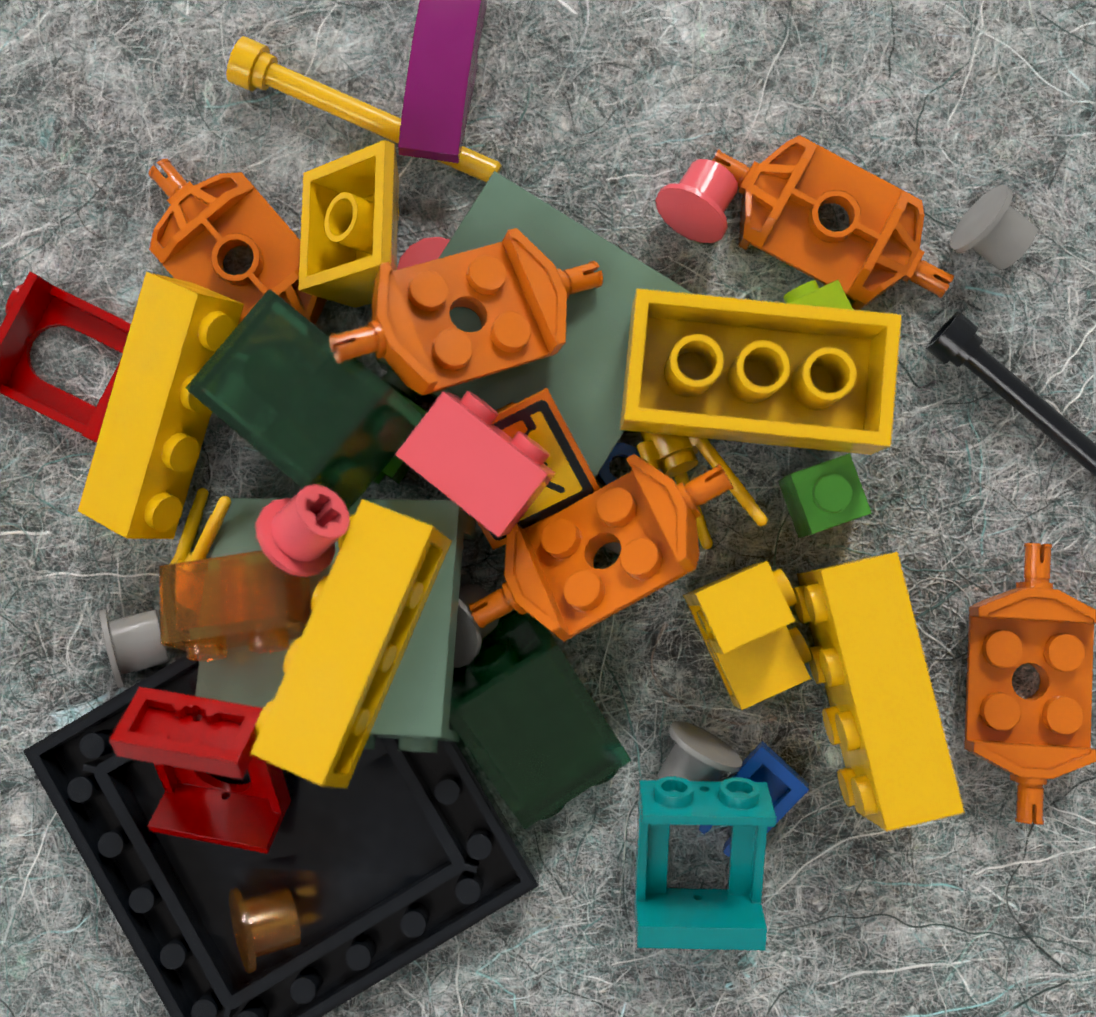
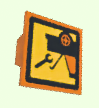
(573, 481)

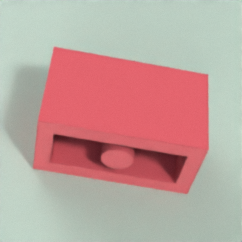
(477, 461)

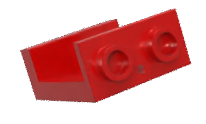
(32, 310)
(197, 737)

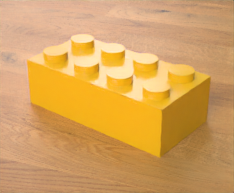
(760, 372)
(877, 692)

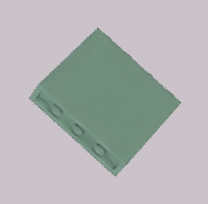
(591, 366)
(421, 690)

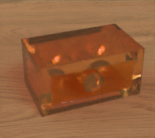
(231, 605)

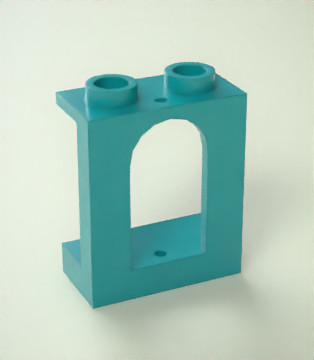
(702, 917)

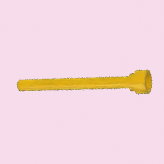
(254, 67)

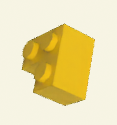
(747, 633)

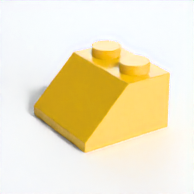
(349, 224)

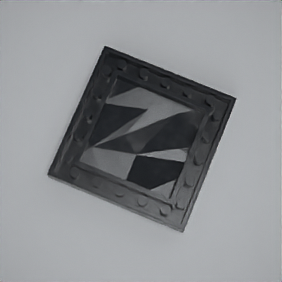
(371, 867)

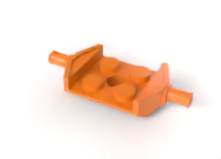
(213, 219)
(868, 256)
(504, 283)
(552, 564)
(1052, 728)

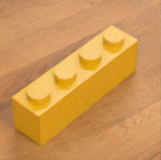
(151, 419)
(350, 646)

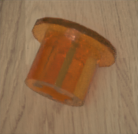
(263, 924)

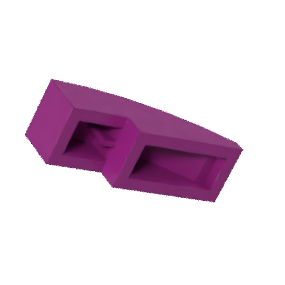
(441, 78)

